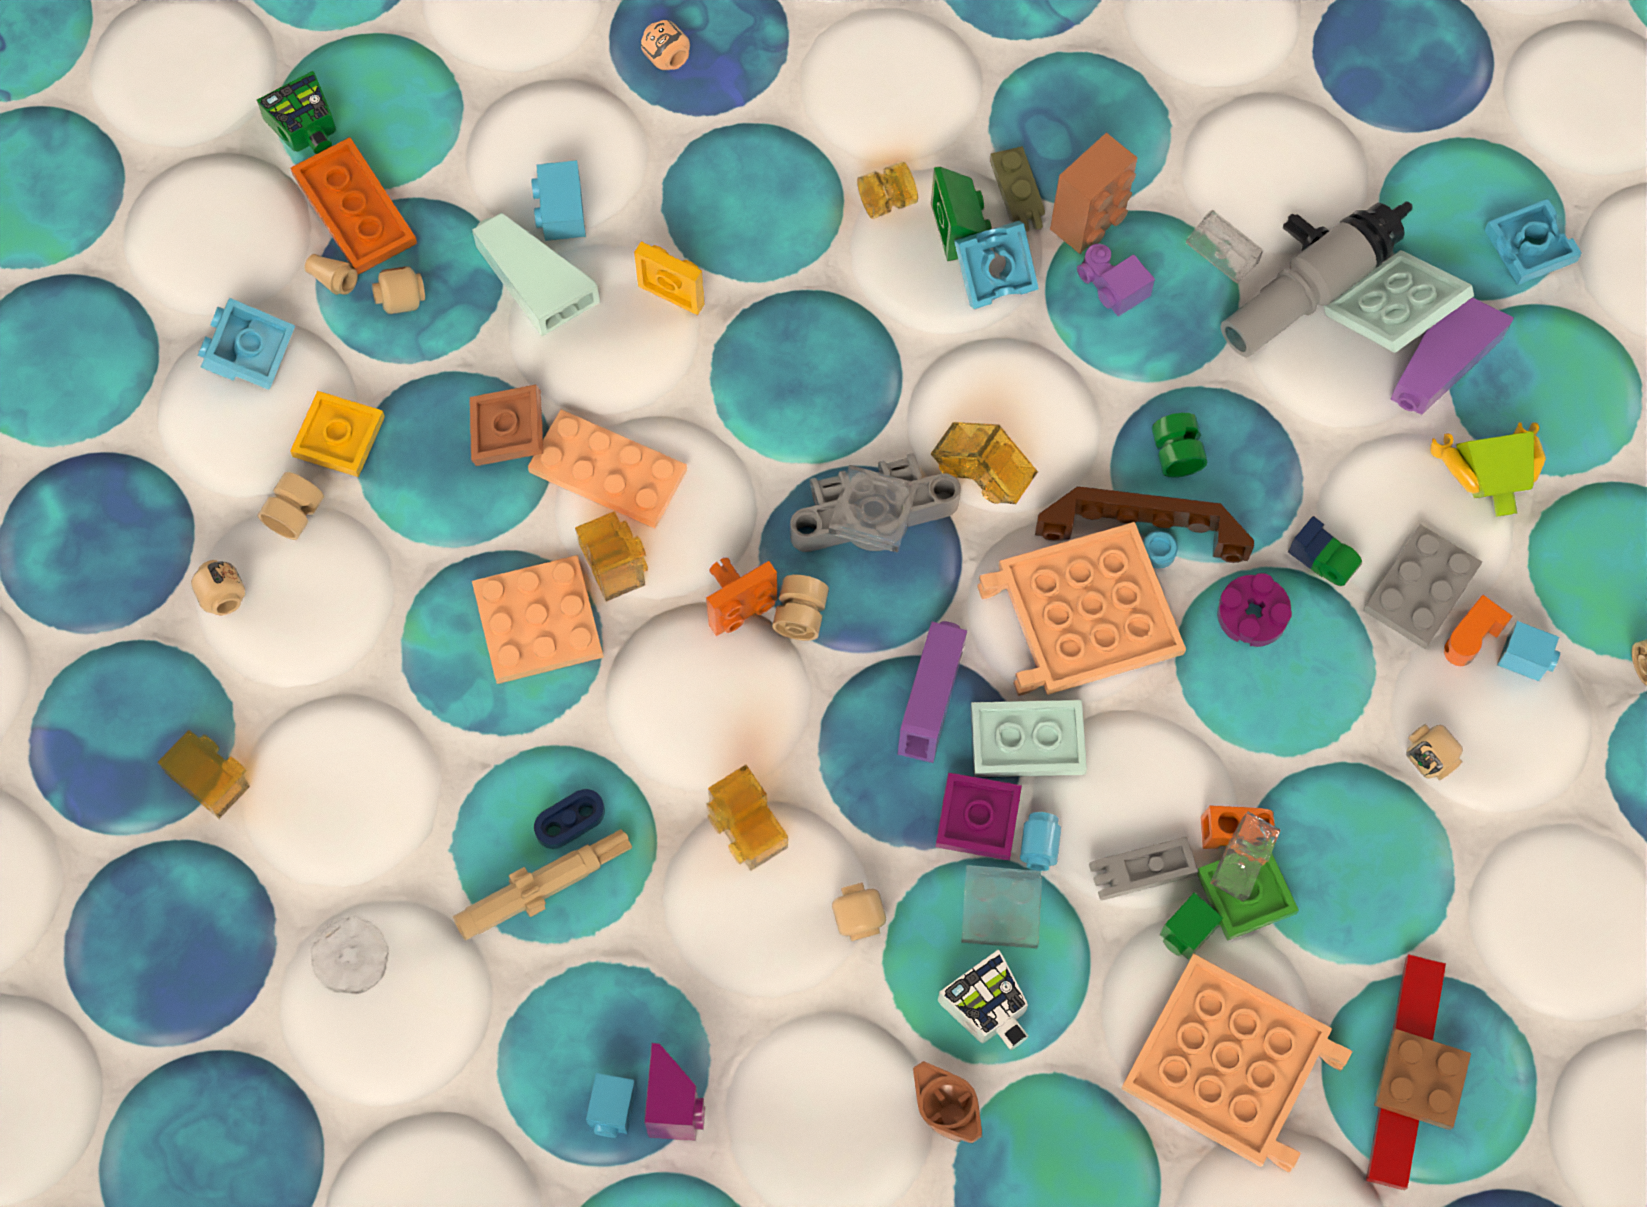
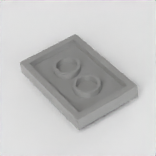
(1422, 586)

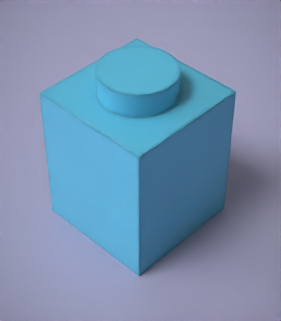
(1529, 651)
(611, 1105)

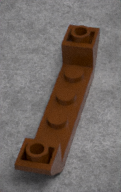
(1230, 538)

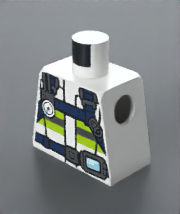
(987, 1002)

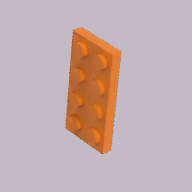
(353, 205)

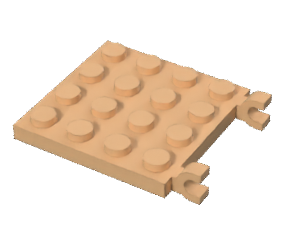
(1087, 609)
(1231, 1061)

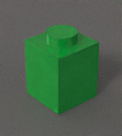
(1190, 927)

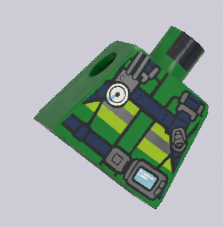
(299, 114)

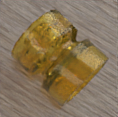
(898, 186)

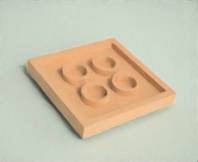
(537, 619)

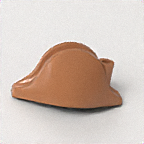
(947, 1103)

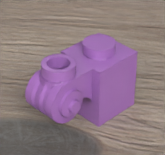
(1119, 285)

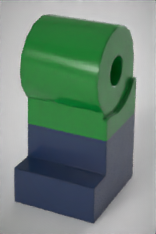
(1325, 553)

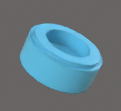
(1160, 548)

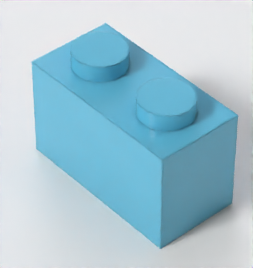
(560, 200)

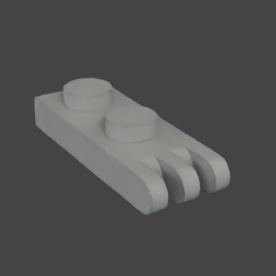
(1144, 868)

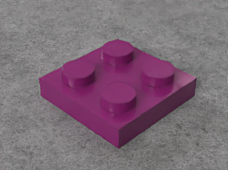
(978, 816)

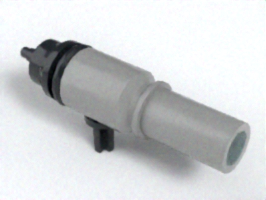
(1318, 274)

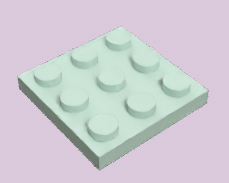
(1399, 301)

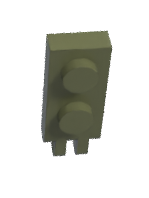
(1018, 187)

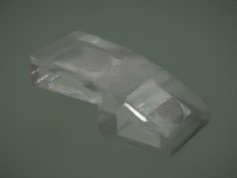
(1244, 856)

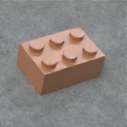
(1093, 193)

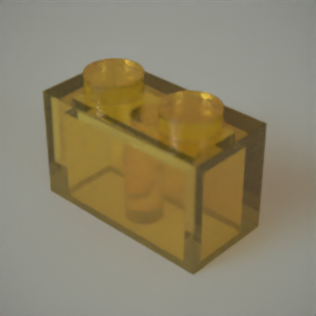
(204, 773)

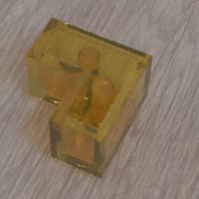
(986, 457)
(612, 555)
(741, 812)

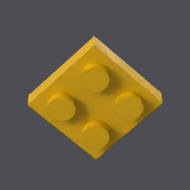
(669, 277)
(337, 433)

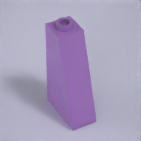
(1449, 352)
(931, 691)

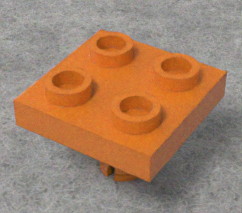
(740, 595)

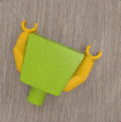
(1495, 465)

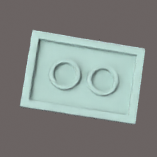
(1028, 738)

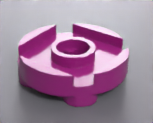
(1261, 591)

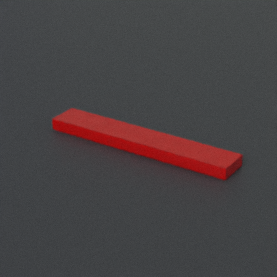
(1417, 1015)

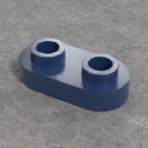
(567, 817)

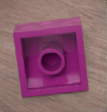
(672, 1100)

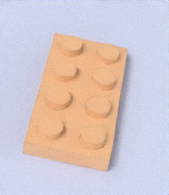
(608, 468)

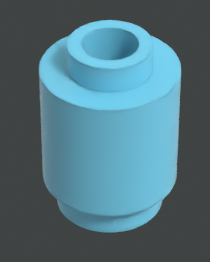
(1040, 841)

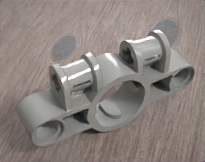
(827, 491)

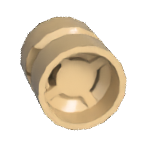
(289, 508)
(802, 602)

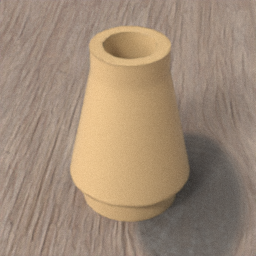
(333, 274)

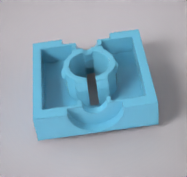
(975, 257)
(1532, 260)

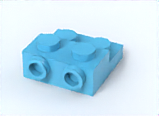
(245, 344)

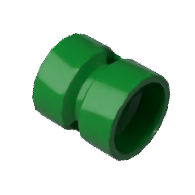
(1179, 445)

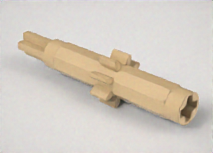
(530, 889)

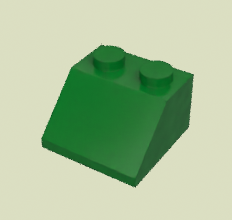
(956, 208)

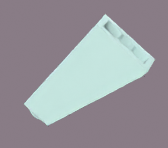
(535, 275)

